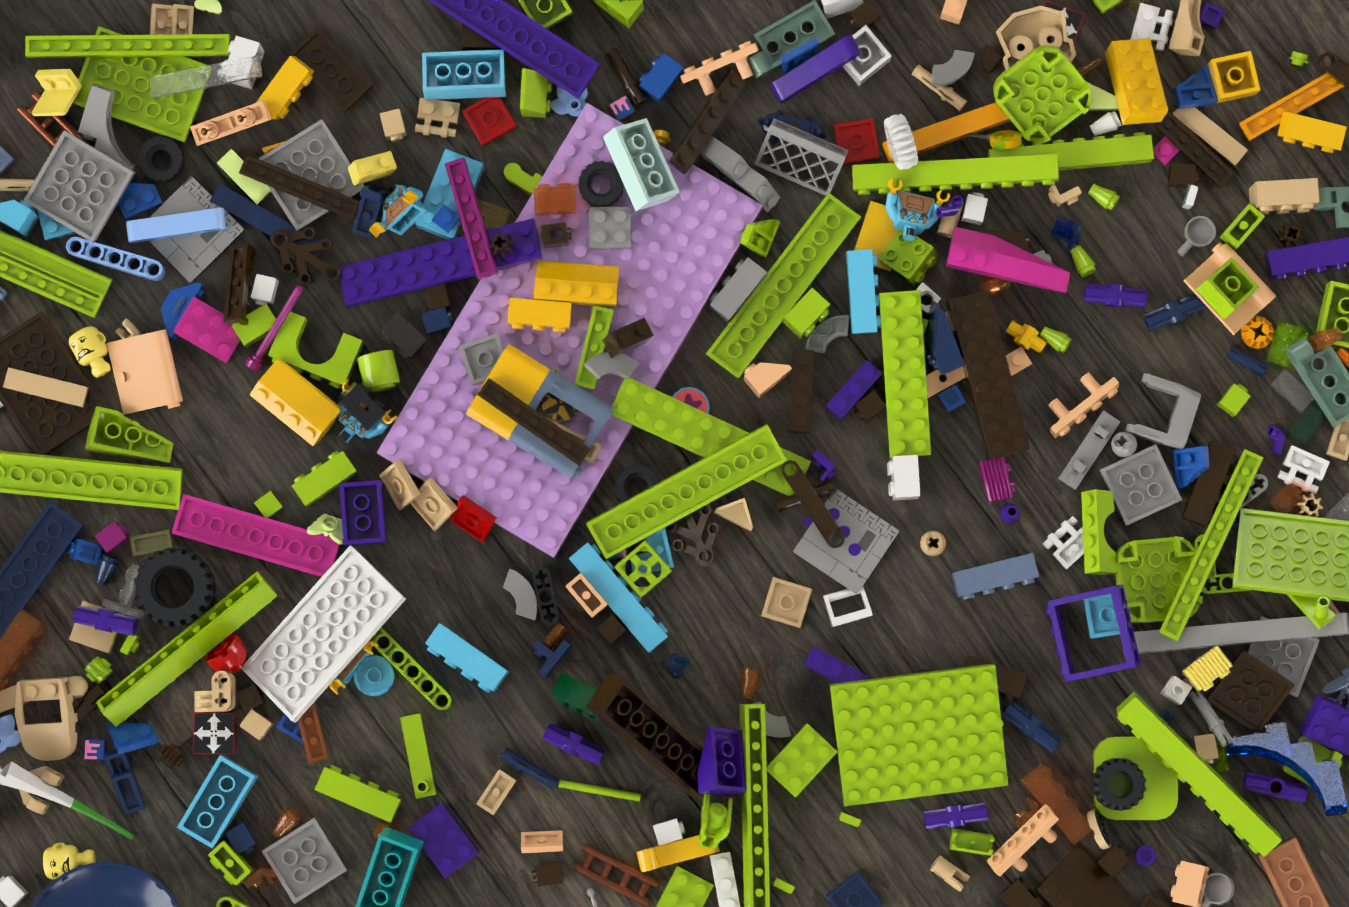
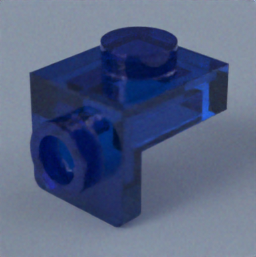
(1066, 231)

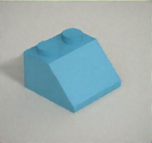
(18, 216)

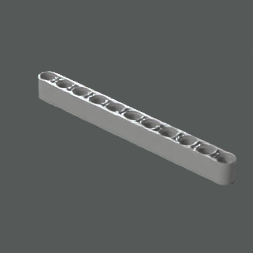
(1241, 633)

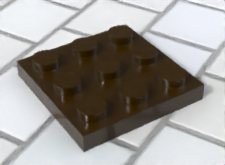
(1250, 691)

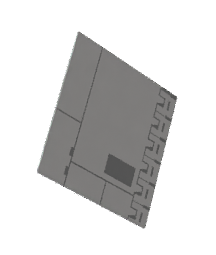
(193, 252)
(866, 530)

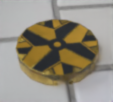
(557, 409)

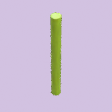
(599, 790)

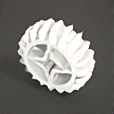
(901, 141)

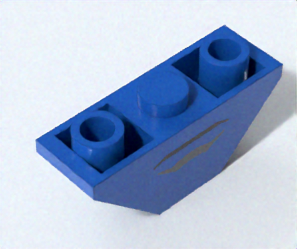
(176, 304)

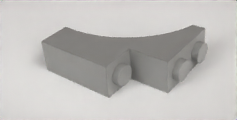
(97, 124)
(740, 173)

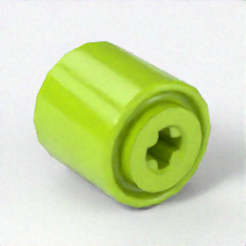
(379, 370)

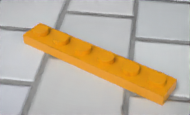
(1293, 103)

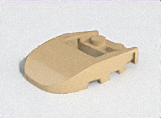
(46, 740)

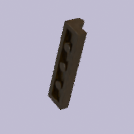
(238, 284)

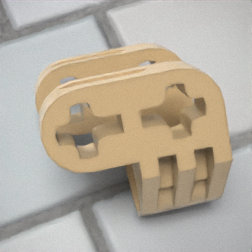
(211, 700)
(35, 803)

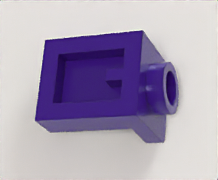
(821, 462)

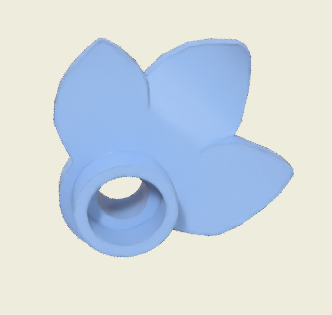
(565, 102)
(8, 735)

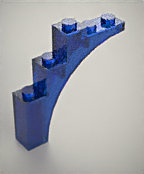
(1298, 756)

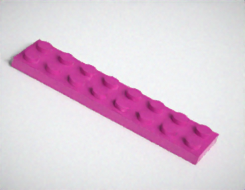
(254, 536)

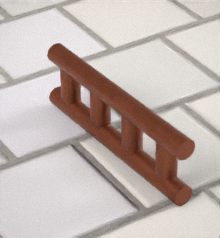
(42, 127)
(628, 870)

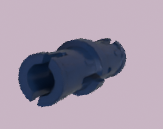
(1246, 360)

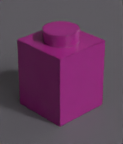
(112, 536)

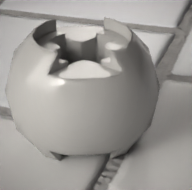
(1124, 444)

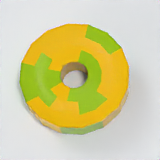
(1005, 139)

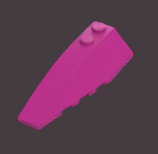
(1002, 260)

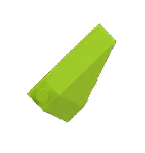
(119, 436)

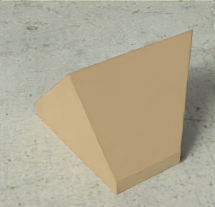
(737, 513)

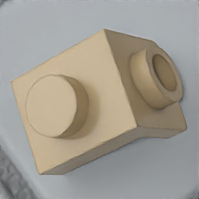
(1069, 197)

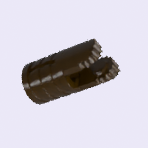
(88, 701)

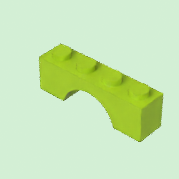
(1098, 556)

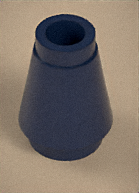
(106, 569)

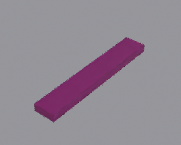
(471, 218)

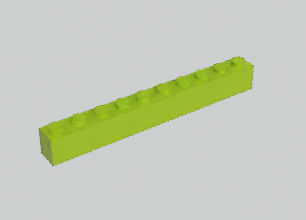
(958, 173)
(186, 649)
(1199, 774)
(755, 807)

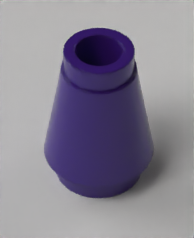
(1004, 515)

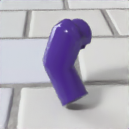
(951, 208)
(1277, 437)

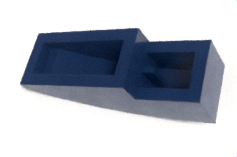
(124, 781)

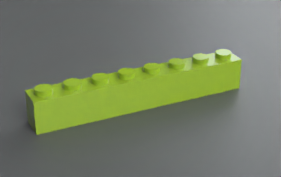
(1089, 153)

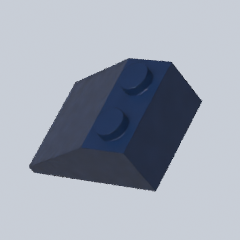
(940, 342)

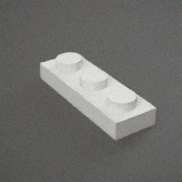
(724, 880)

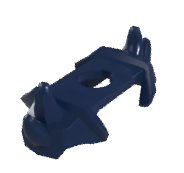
(808, 125)

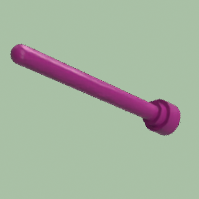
(255, 360)

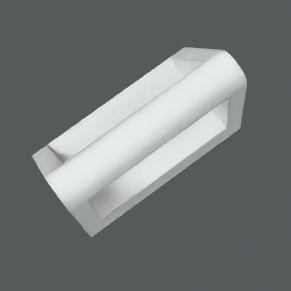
(836, 621)

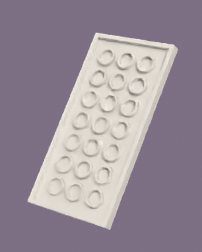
(323, 633)

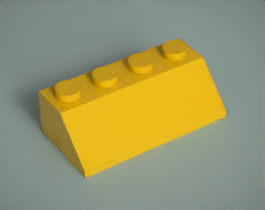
(577, 283)
(296, 402)

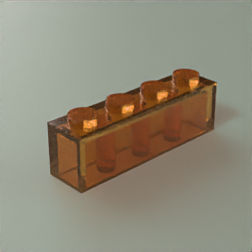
(17, 642)
(1047, 791)

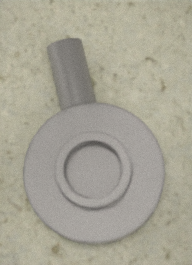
(1199, 233)
(1218, 889)

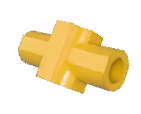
(1026, 336)

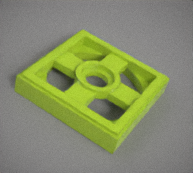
(665, 570)

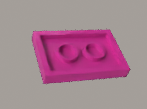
(207, 330)

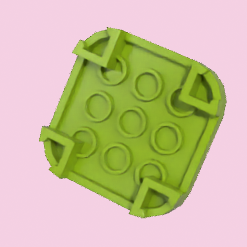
(1042, 93)
(1152, 575)
(1161, 782)

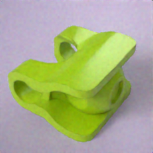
(714, 822)

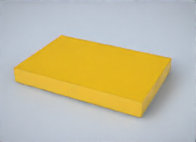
(876, 232)

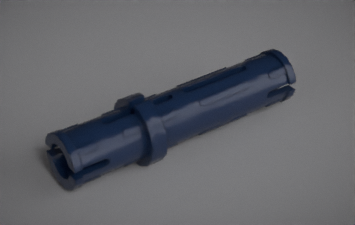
(508, 756)

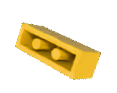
(286, 87)
(1311, 132)
(539, 314)

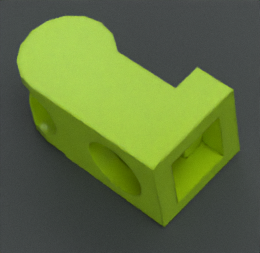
(521, 179)

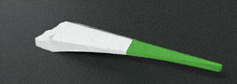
(21, 779)

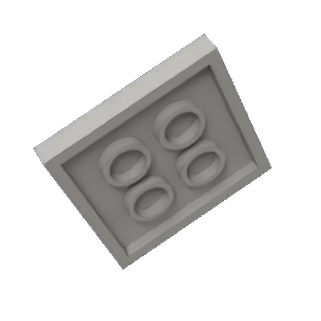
(1140, 485)
(1287, 658)
(304, 860)

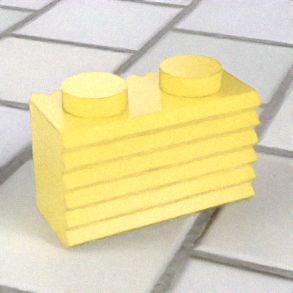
(372, 168)
(1208, 668)

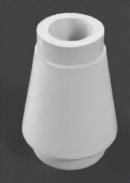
(1105, 124)

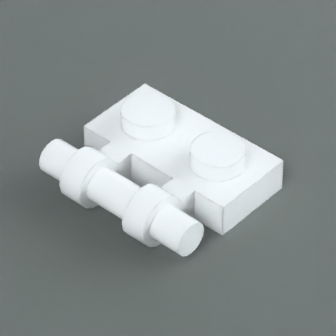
(1145, 23)
(1305, 463)
(1072, 548)

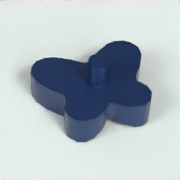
(677, 664)

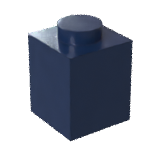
(437, 321)
(242, 839)

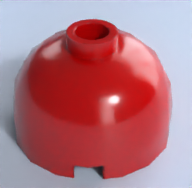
(228, 656)

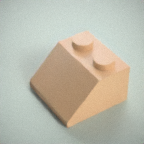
(765, 376)

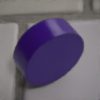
(1145, 855)

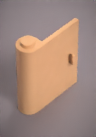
(1250, 306)
(145, 372)

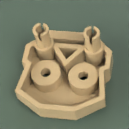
(1031, 29)

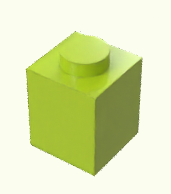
(1233, 399)

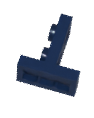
(369, 208)

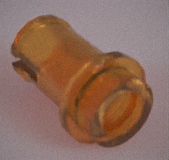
(554, 635)

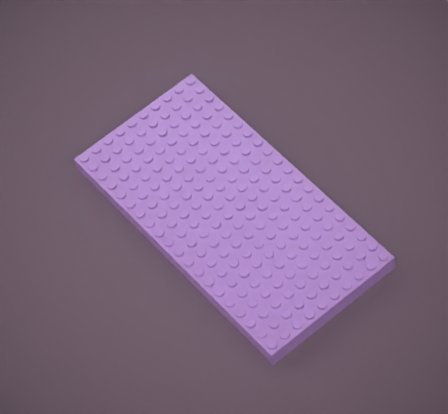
(664, 277)

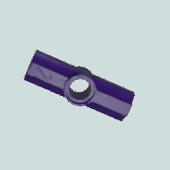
(1115, 295)
(105, 620)
(573, 744)
(1287, 789)
(955, 815)

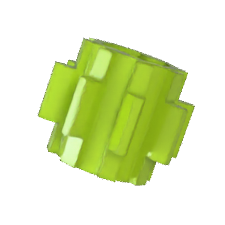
(98, 670)

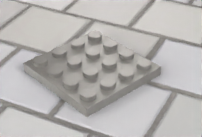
(314, 157)
(79, 186)

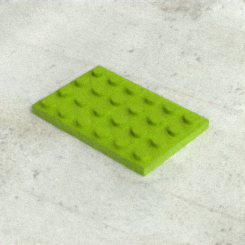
(133, 102)
(1292, 555)

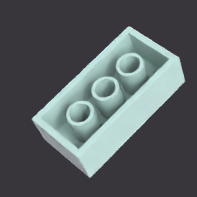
(641, 164)

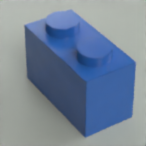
(661, 77)

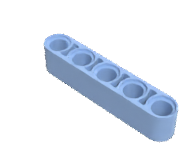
(176, 225)
(107, 253)

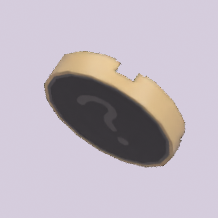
(1098, 826)

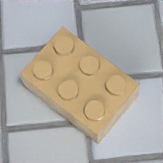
(1284, 195)

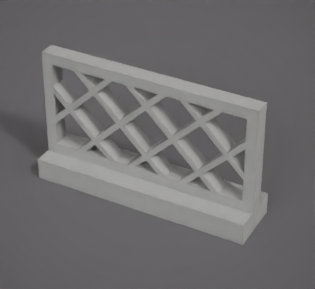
(803, 141)

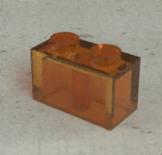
(555, 199)

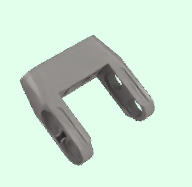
(1181, 416)

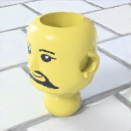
(90, 350)
(63, 858)

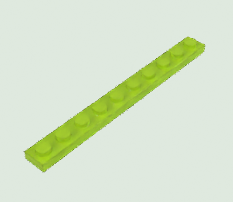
(127, 45)
(1210, 545)

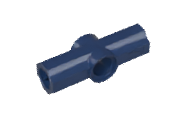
(1173, 312)
(1031, 726)

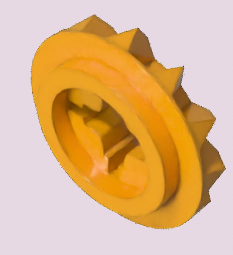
(1261, 341)

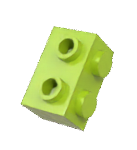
(230, 862)

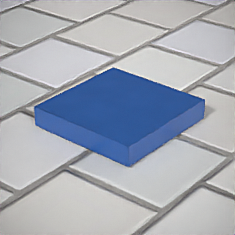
(799, 55)

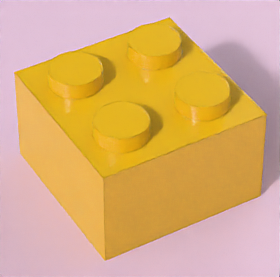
(1234, 76)

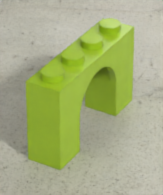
(335, 370)

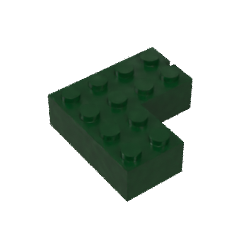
(576, 694)

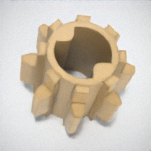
(1314, 502)

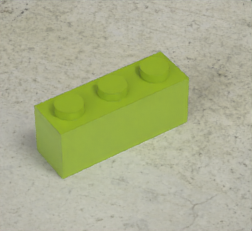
(324, 478)

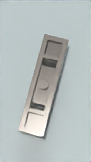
(1088, 450)

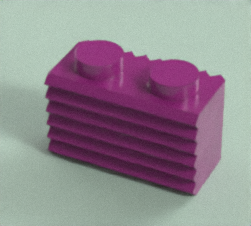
(996, 479)

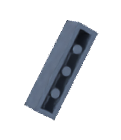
(995, 575)

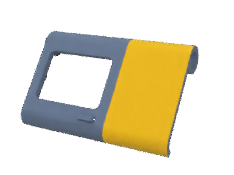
(530, 382)

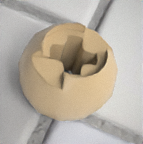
(941, 544)
(77, 686)

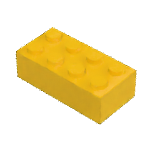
(1136, 81)

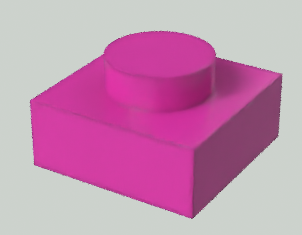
(1165, 150)

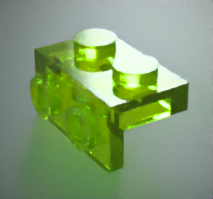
(1283, 338)

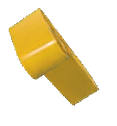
(672, 853)

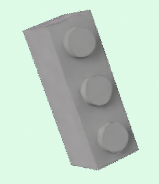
(737, 289)

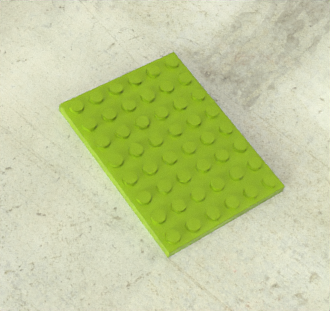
(919, 734)

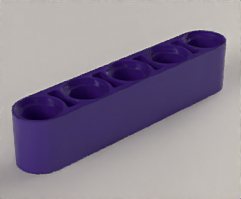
(815, 69)

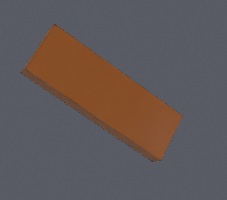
(312, 735)

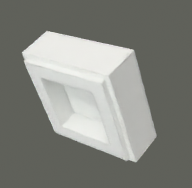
(1190, 197)

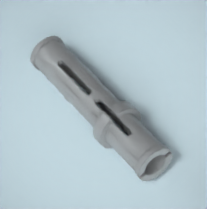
(1215, 724)

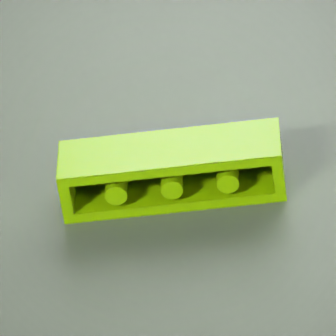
(358, 794)

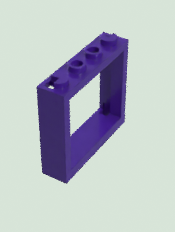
(1125, 629)

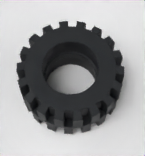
(1136, 778)

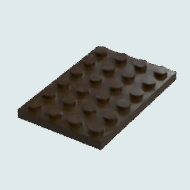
(40, 351)

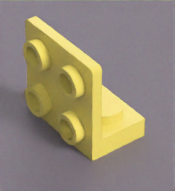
(60, 91)

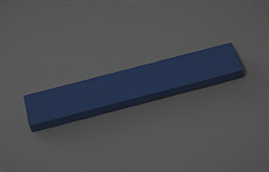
(256, 215)

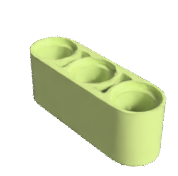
(231, 164)

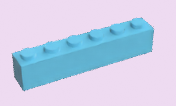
(618, 597)

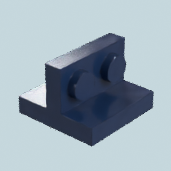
(553, 657)

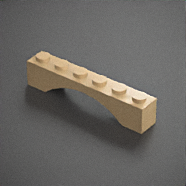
(1187, 32)

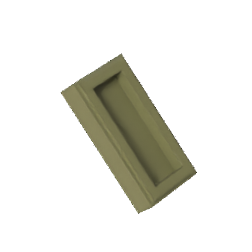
(151, 542)

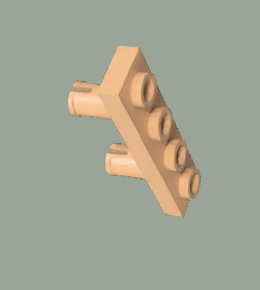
(737, 57)
(230, 123)
(1093, 402)
(1011, 851)

